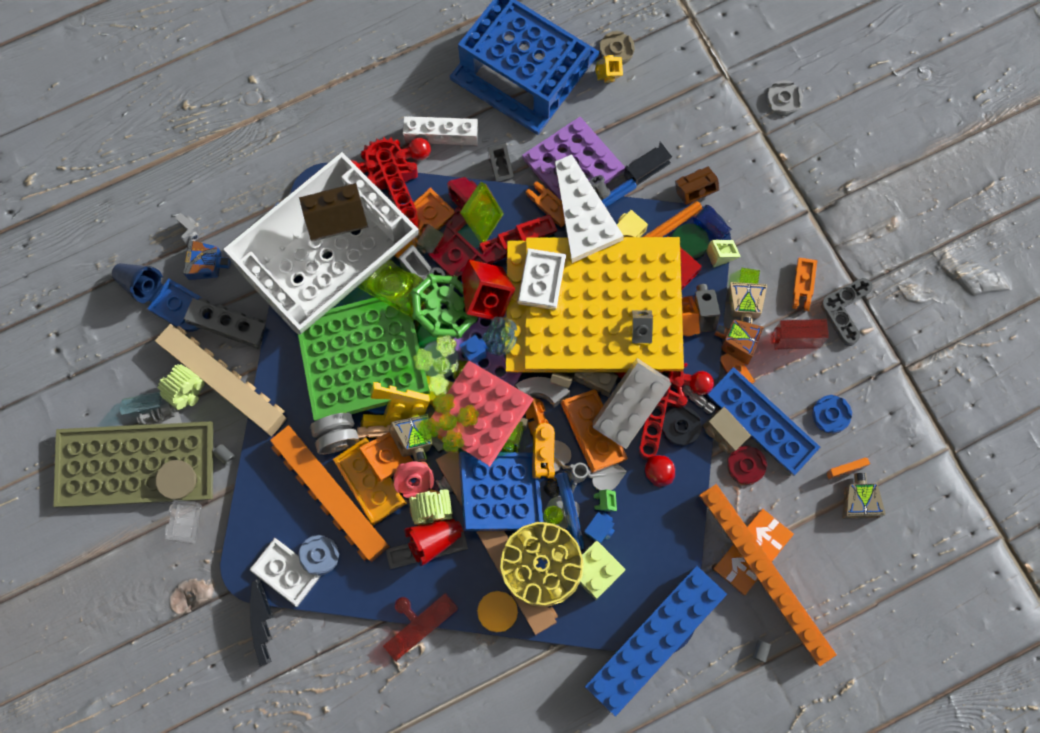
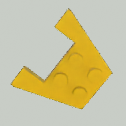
(399, 407)

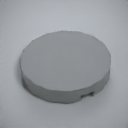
(784, 97)

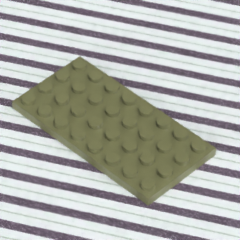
(122, 462)

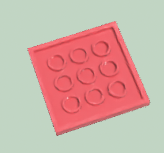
(498, 407)

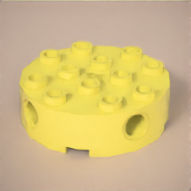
(545, 543)

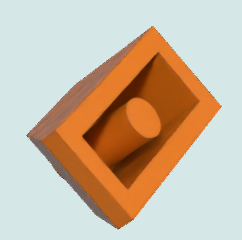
(690, 317)

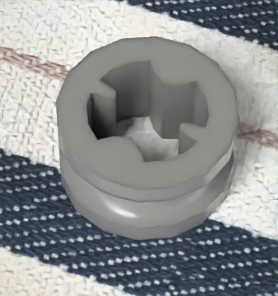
(443, 484)

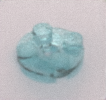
(500, 327)

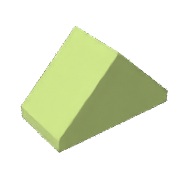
(722, 252)

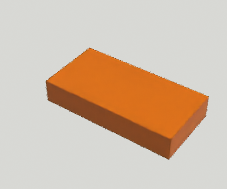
(848, 468)

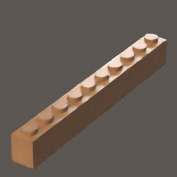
(538, 617)

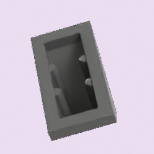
(500, 162)

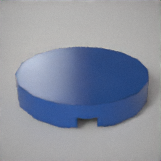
(832, 414)

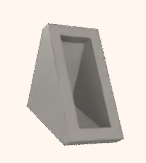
(413, 262)

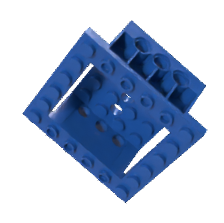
(546, 79)

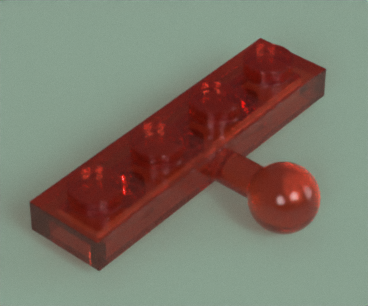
(420, 625)

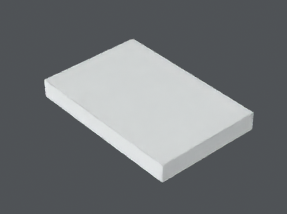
(541, 279)
(282, 571)

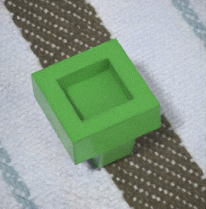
(607, 500)

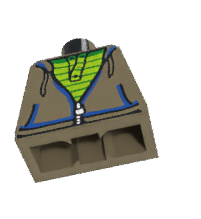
(408, 439)
(862, 499)

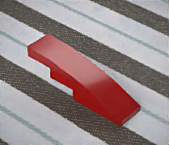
(536, 228)

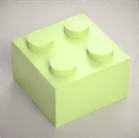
(599, 570)

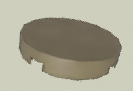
(618, 45)
(176, 479)

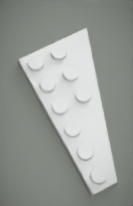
(585, 216)

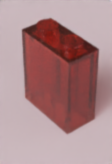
(800, 334)

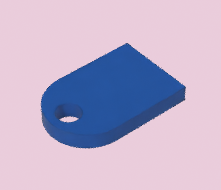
(173, 305)

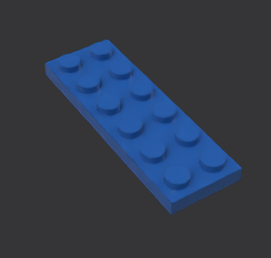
(764, 421)

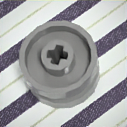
(334, 433)

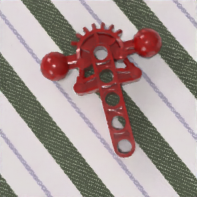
(394, 164)
(699, 382)

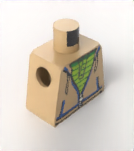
(746, 300)

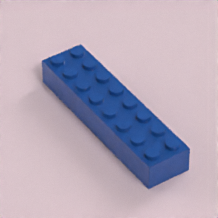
(655, 641)

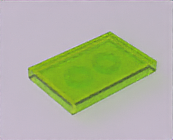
(482, 212)

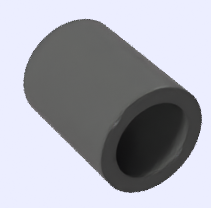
(224, 455)
(761, 651)

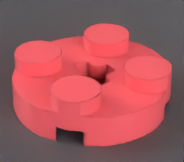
(413, 470)

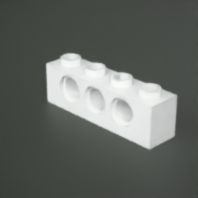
(441, 130)

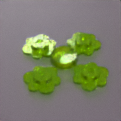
(440, 365)
(448, 422)

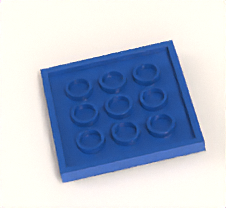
(499, 494)

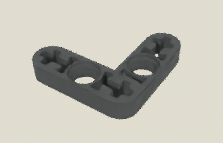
(839, 310)

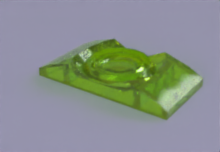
(393, 286)

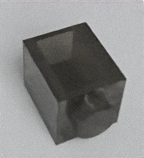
(427, 239)

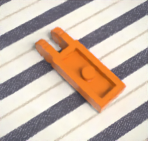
(548, 203)
(804, 282)

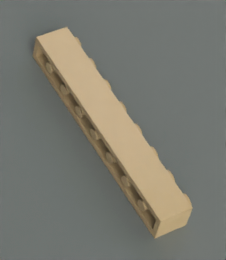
(222, 380)

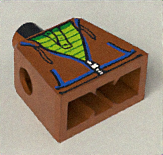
(740, 339)

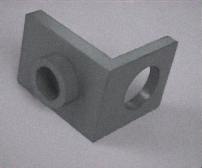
(642, 326)

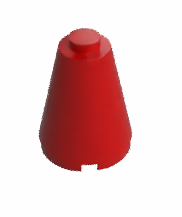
(432, 539)

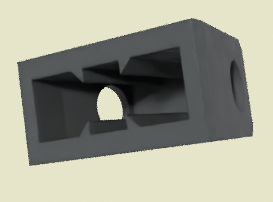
(708, 308)

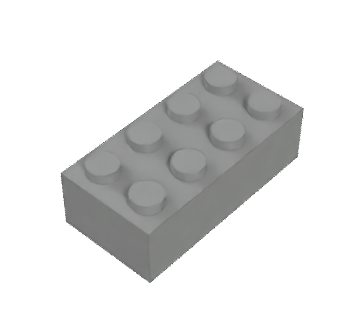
(631, 403)

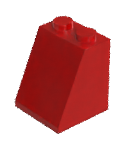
(486, 290)

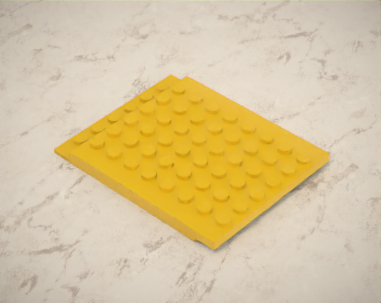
(595, 308)

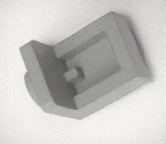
(189, 224)

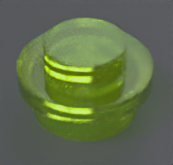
(553, 515)

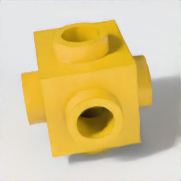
(609, 68)

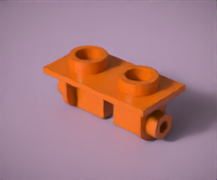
(535, 411)

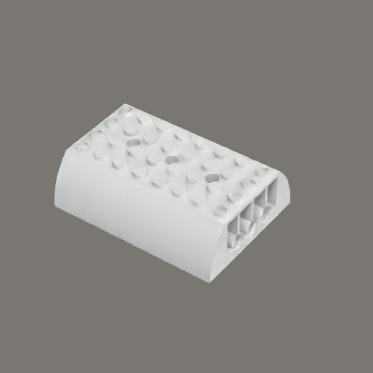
(281, 248)

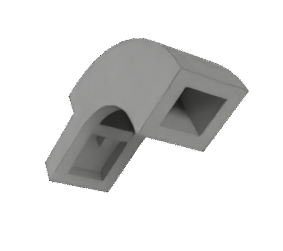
(543, 388)

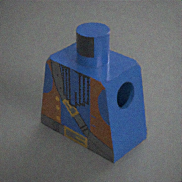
(204, 261)

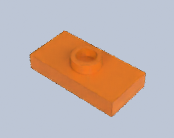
(728, 362)

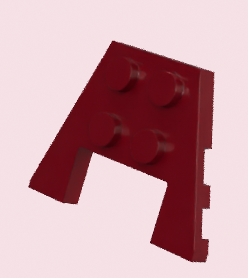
(455, 251)

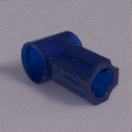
(709, 220)

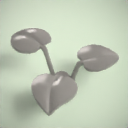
(603, 479)

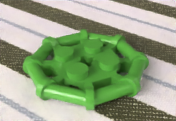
(433, 303)

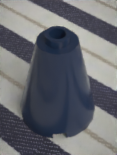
(139, 281)

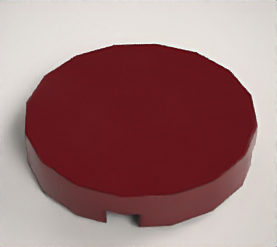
(747, 465)

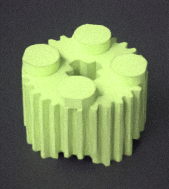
(181, 387)
(430, 507)

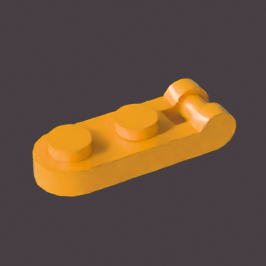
(543, 451)

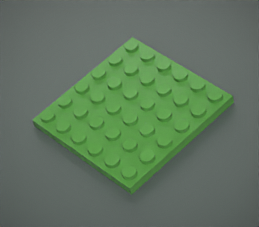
(355, 348)

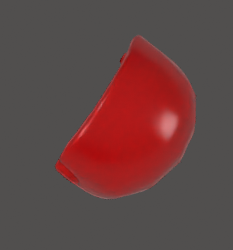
(660, 470)

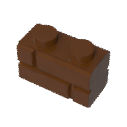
(697, 185)

